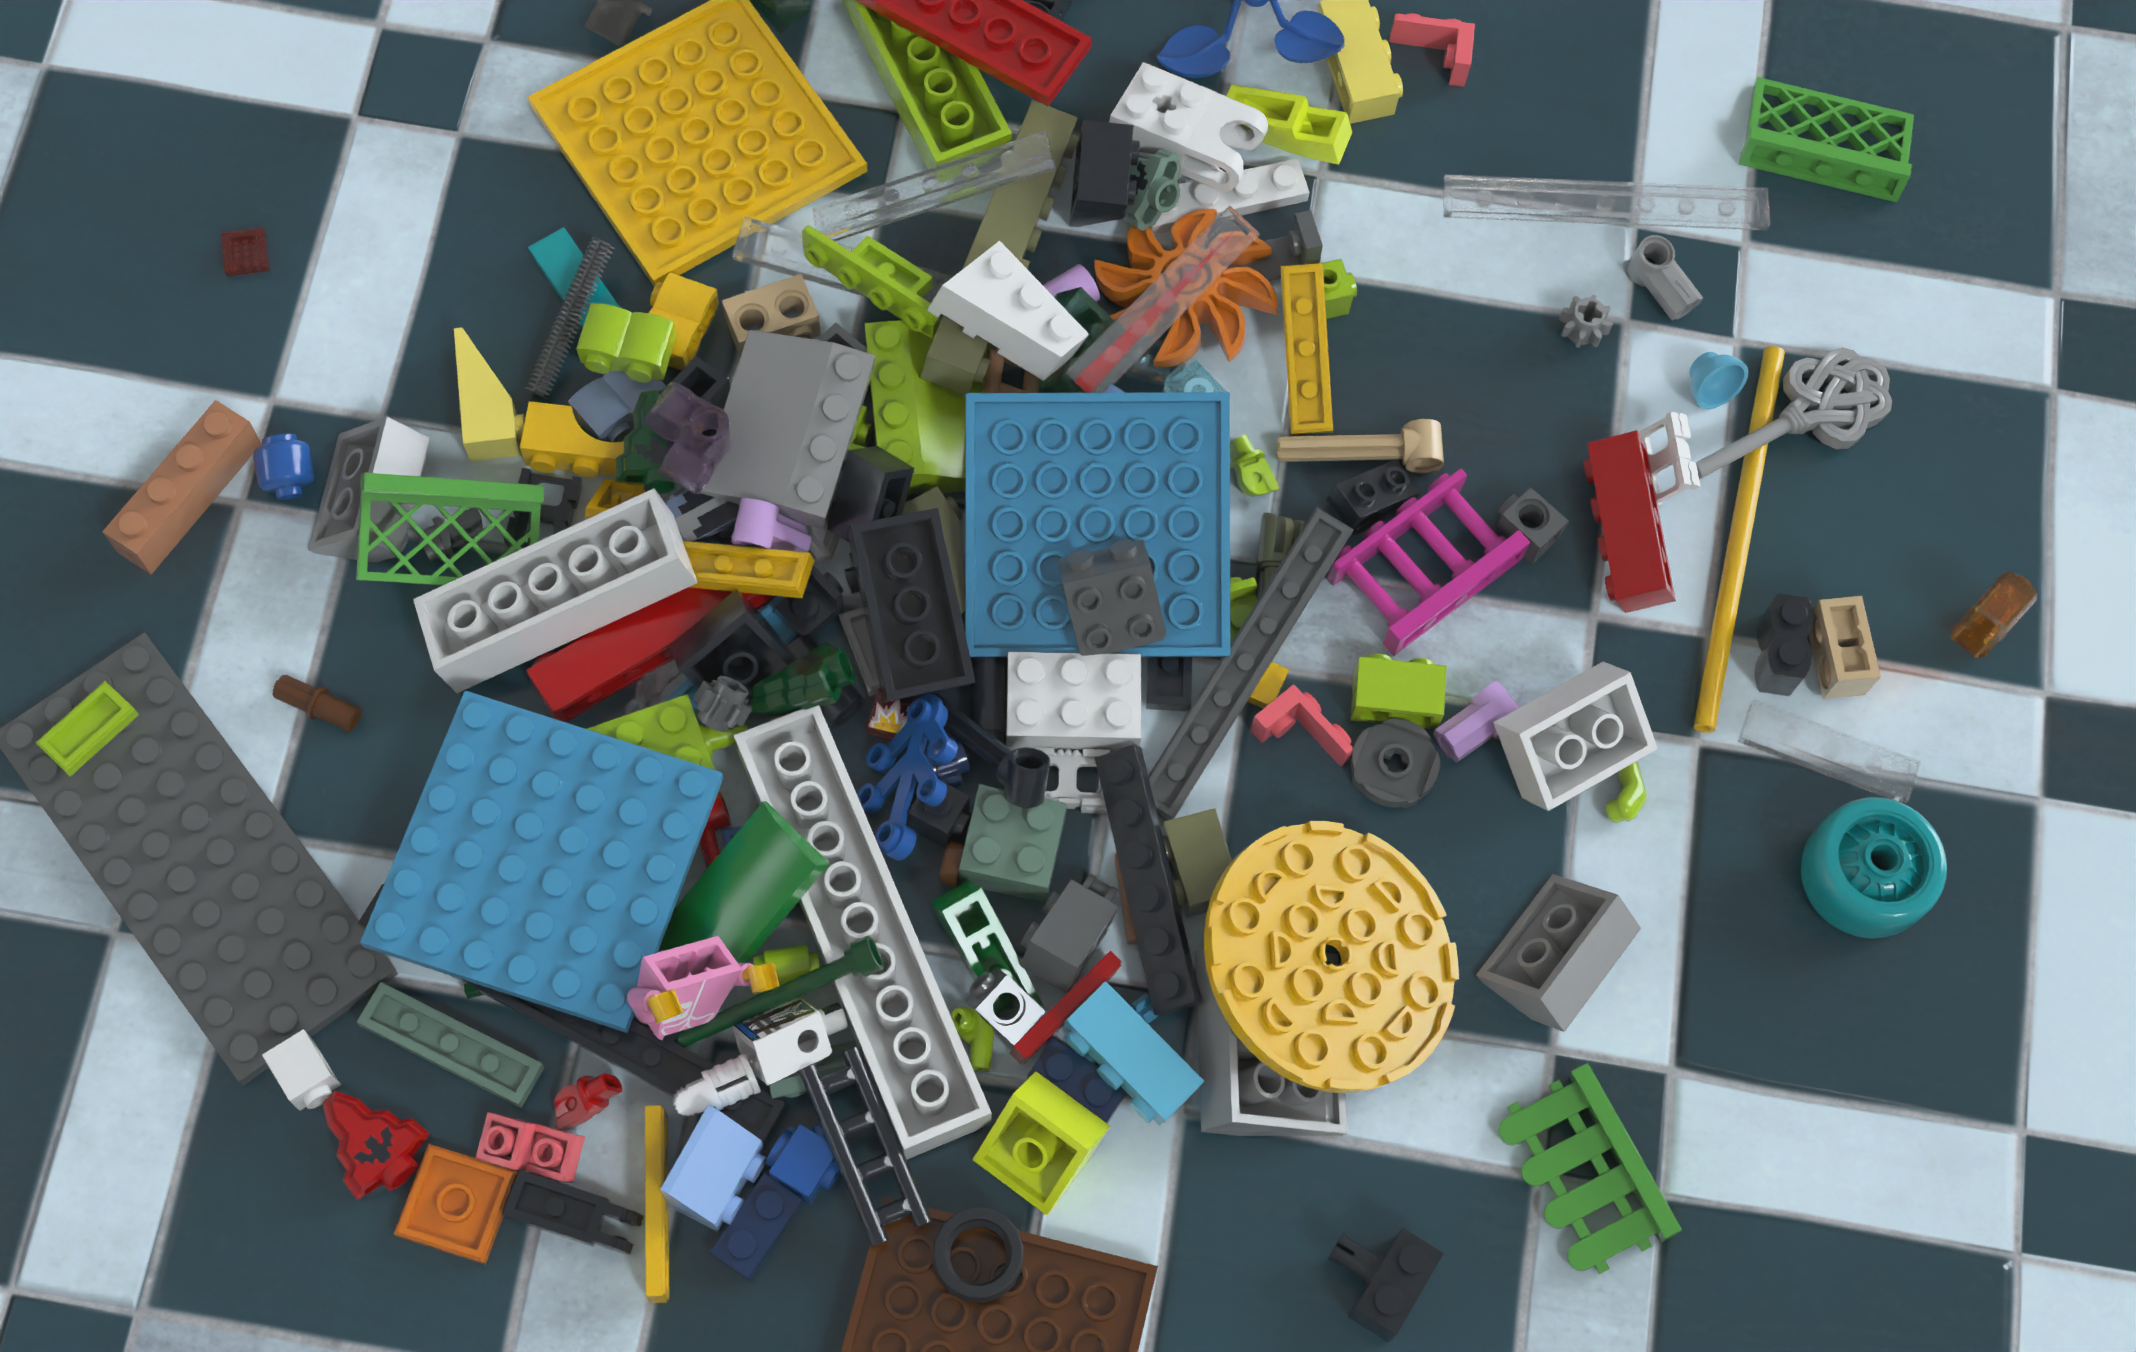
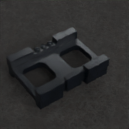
(558, 515)

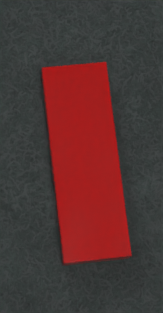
(1055, 1018)

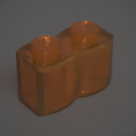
(1994, 614)

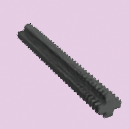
(568, 317)

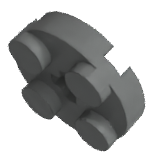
(1391, 788)

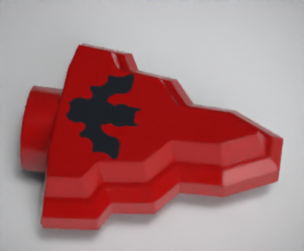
(372, 1144)

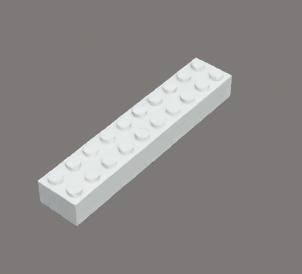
(898, 1010)

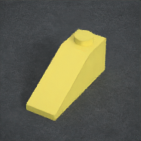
(487, 411)

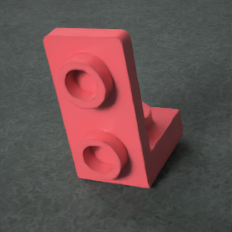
(1447, 35)
(1279, 718)

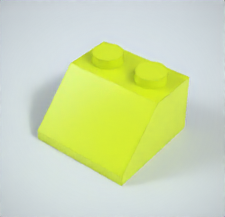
(1040, 1142)

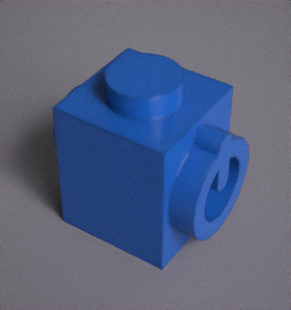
(803, 1162)

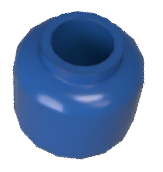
(283, 466)

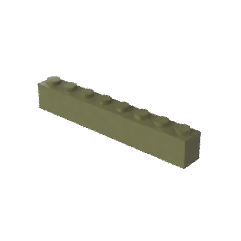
(1011, 218)

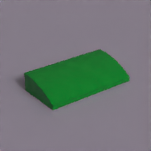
(747, 887)

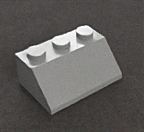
(370, 448)
(1560, 951)

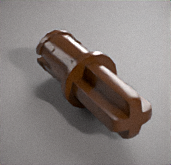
(317, 703)

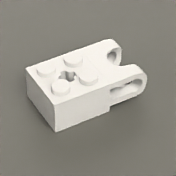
(1192, 123)

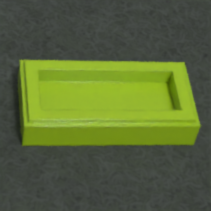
(87, 728)

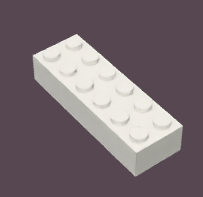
(554, 591)

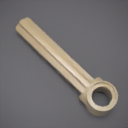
(1417, 447)

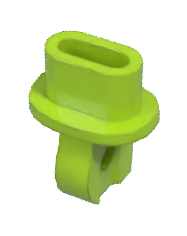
(1251, 468)

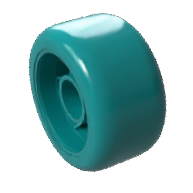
(1851, 889)

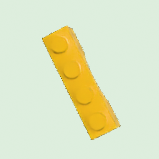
(556, 442)

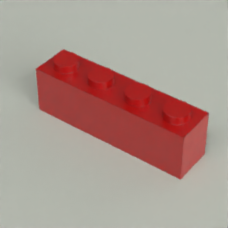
(1630, 522)

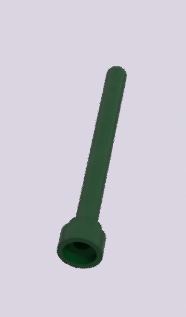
(859, 959)

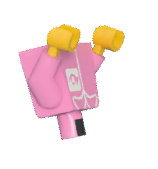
(690, 984)

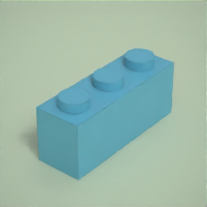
(1131, 1055)

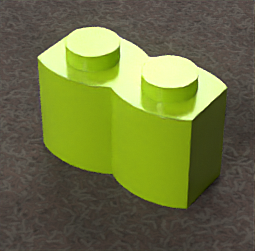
(626, 342)

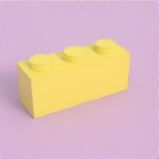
(1363, 66)

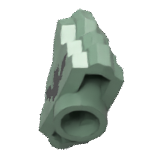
(1155, 187)

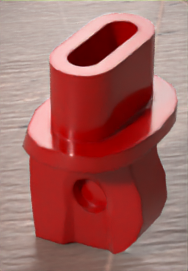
(585, 1099)

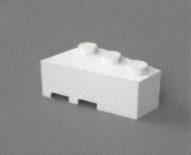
(1011, 311)

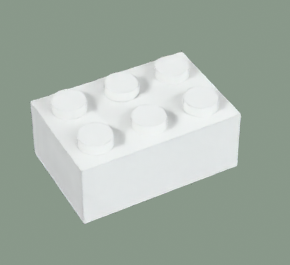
(1073, 701)
(1575, 735)

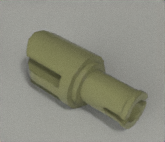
(1275, 541)

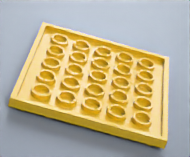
(696, 135)

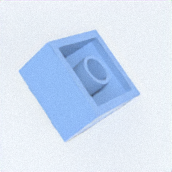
(714, 1170)

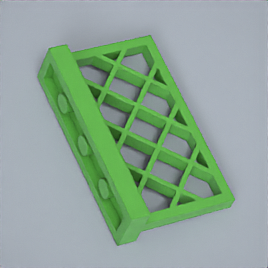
(1822, 159)
(441, 493)

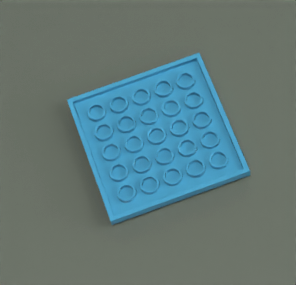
(1080, 476)
(543, 860)

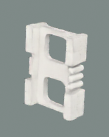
(1675, 454)
(1067, 791)

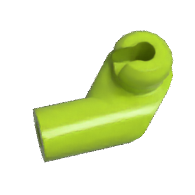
(1630, 798)
(976, 1034)

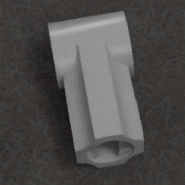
(1664, 280)

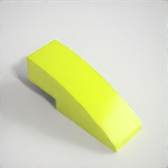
(1297, 126)

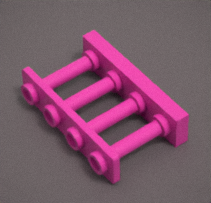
(1435, 600)

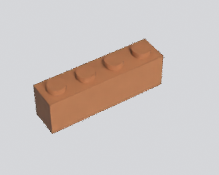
(182, 487)

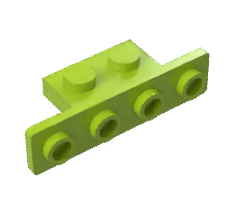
(877, 274)

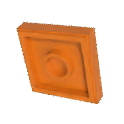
(456, 1204)

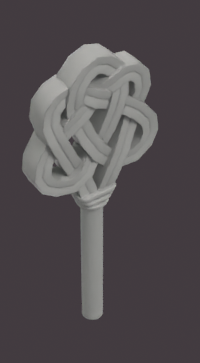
(1834, 417)

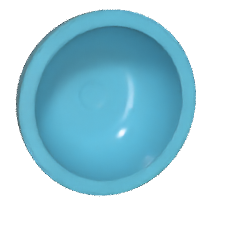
(1716, 379)

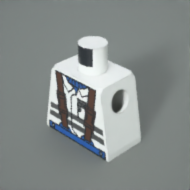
(788, 1038)

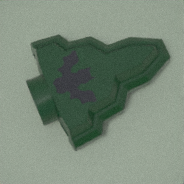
(644, 451)
(805, 682)

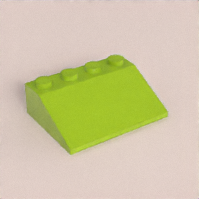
(914, 416)

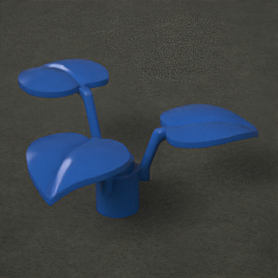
(1201, 52)

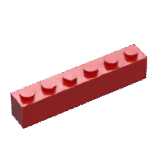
(621, 652)

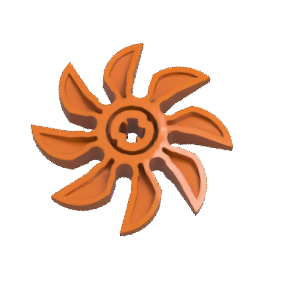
(1215, 307)

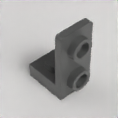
(1297, 248)

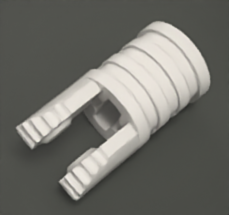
(702, 1092)

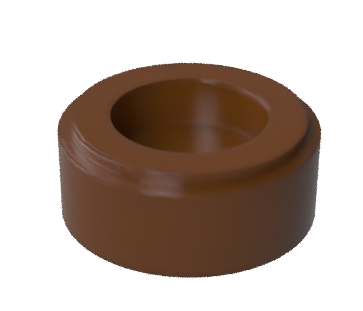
(950, 864)

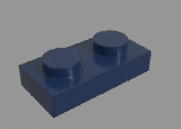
(1078, 1079)
(756, 1227)

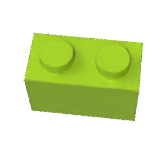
(1398, 690)

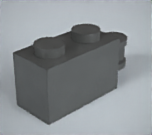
(1070, 932)

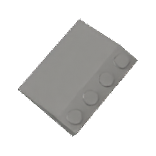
(791, 423)
(1246, 1095)

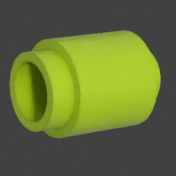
(789, 961)

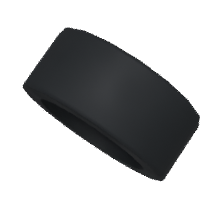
(955, 1226)

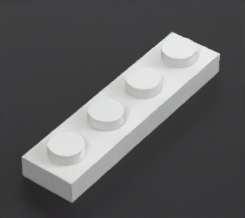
(1257, 191)

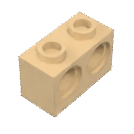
(767, 309)
(1843, 648)

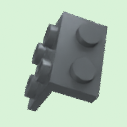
(1112, 598)

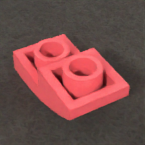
(530, 1147)

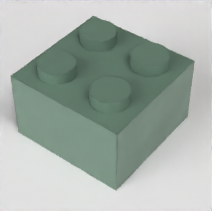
(1012, 846)

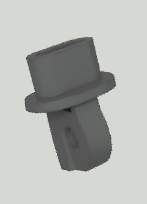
(469, 520)

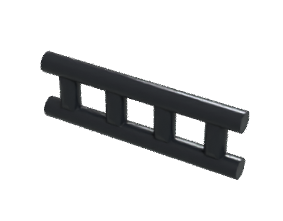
(856, 1174)

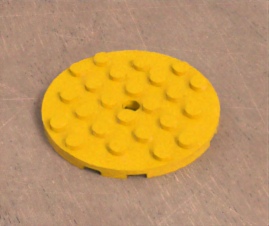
(1267, 958)

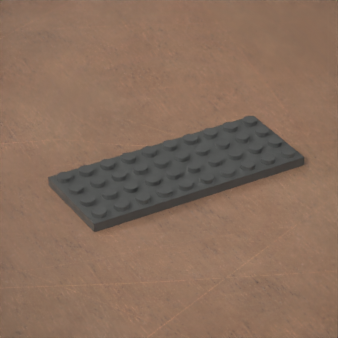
(199, 864)

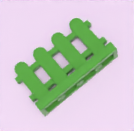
(1608, 1187)

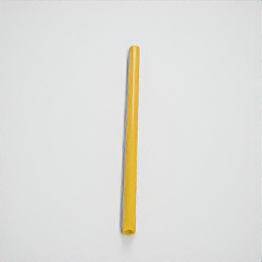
(1738, 547)

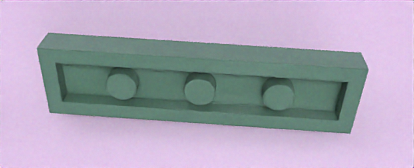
(450, 1044)

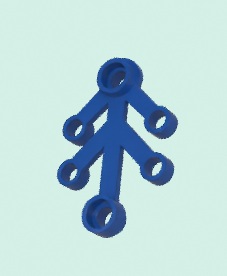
(924, 720)

